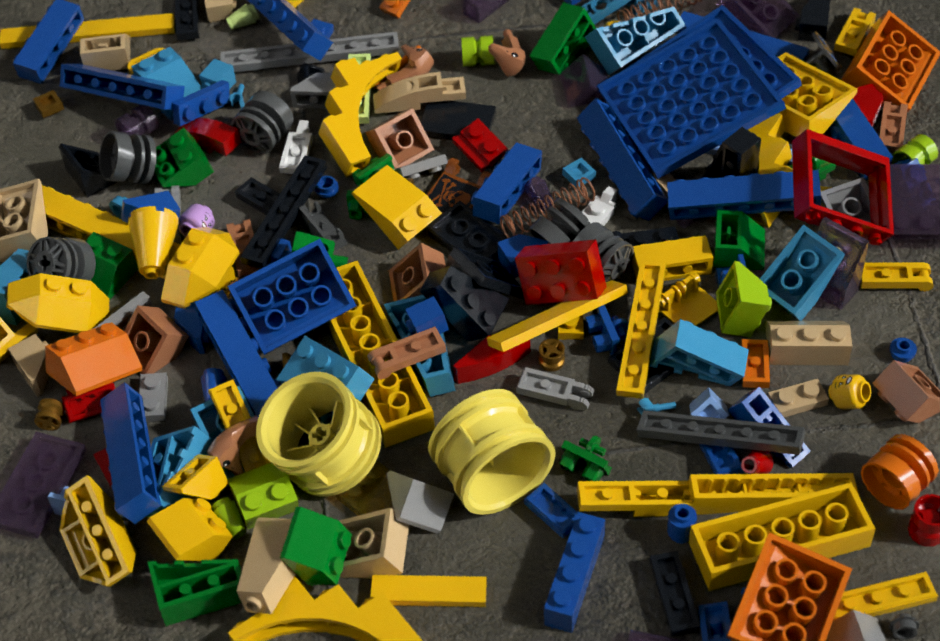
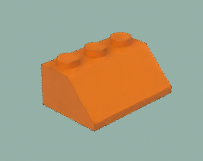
(92, 359)

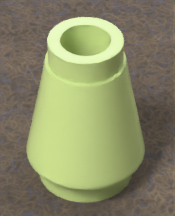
(242, 17)

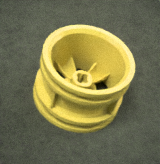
(491, 451)
(337, 452)

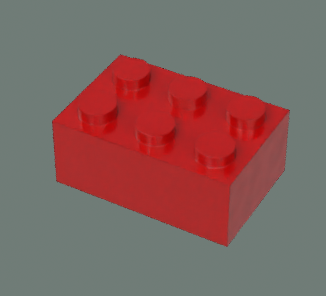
(561, 272)

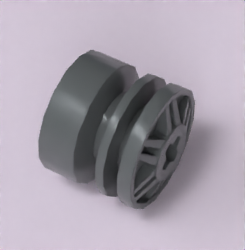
(263, 121)
(127, 157)
(563, 227)
(613, 250)
(62, 258)

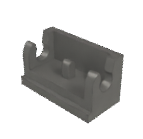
(319, 225)

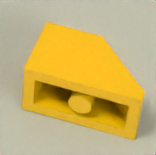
(198, 478)

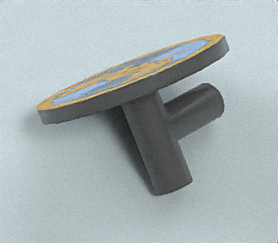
(817, 59)

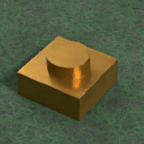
(48, 104)

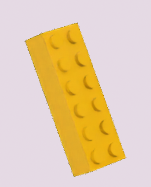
(821, 521)

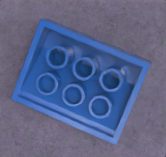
(292, 296)

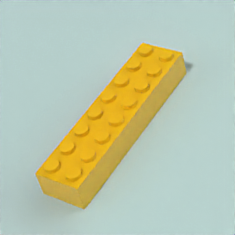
(398, 399)

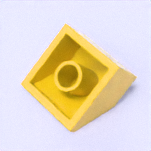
(191, 530)

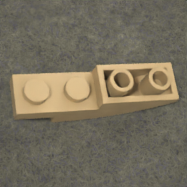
(416, 90)

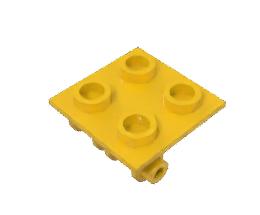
(687, 301)

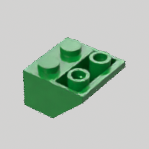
(181, 161)
(738, 235)

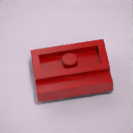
(480, 145)

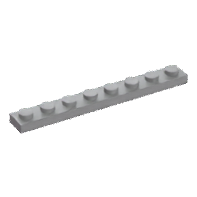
(292, 55)

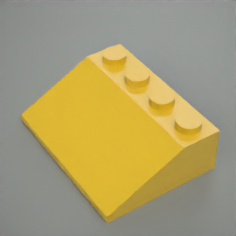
(816, 101)

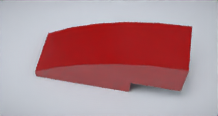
(213, 135)
(486, 361)

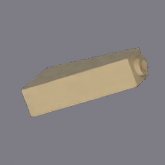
(264, 573)

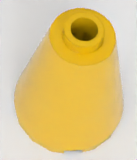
(152, 239)

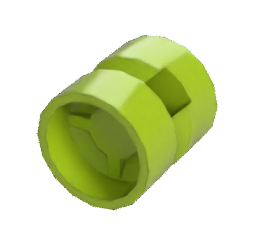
(476, 51)
(918, 147)

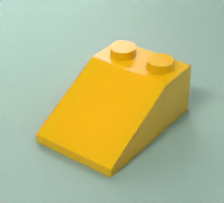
(396, 205)

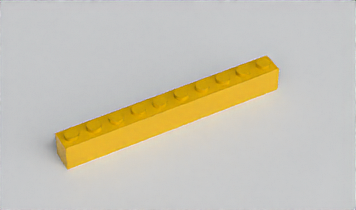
(81, 219)

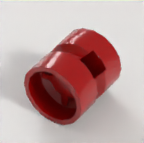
(925, 521)

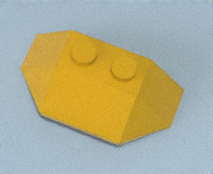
(198, 266)
(58, 302)
(95, 534)

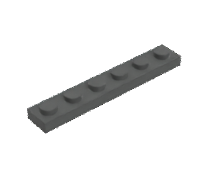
(721, 432)

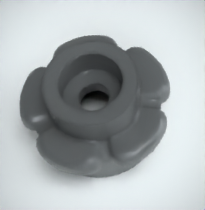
(904, 626)

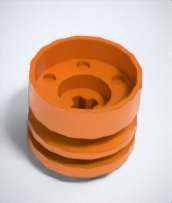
(899, 471)

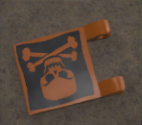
(451, 189)

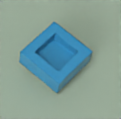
(577, 170)

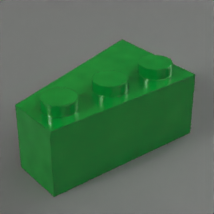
(563, 39)
(194, 588)

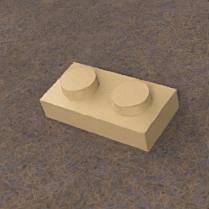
(799, 398)

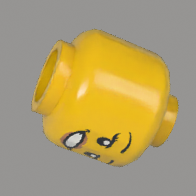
(849, 391)

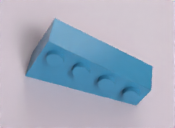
(627, 40)

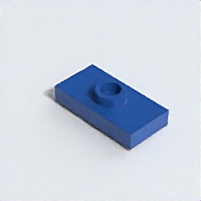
(722, 459)
(551, 509)

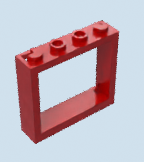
(850, 157)

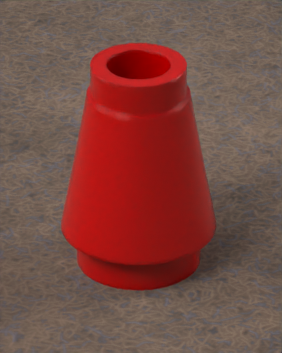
(757, 462)

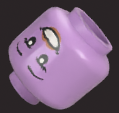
(195, 217)

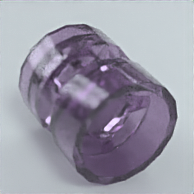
(139, 121)

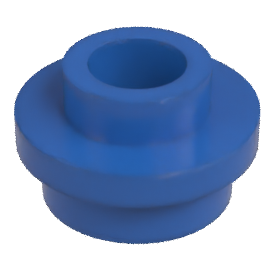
(327, 187)
(900, 354)

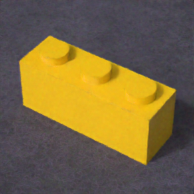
(680, 256)

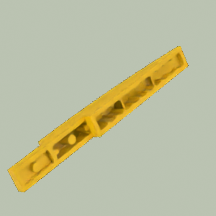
(703, 492)

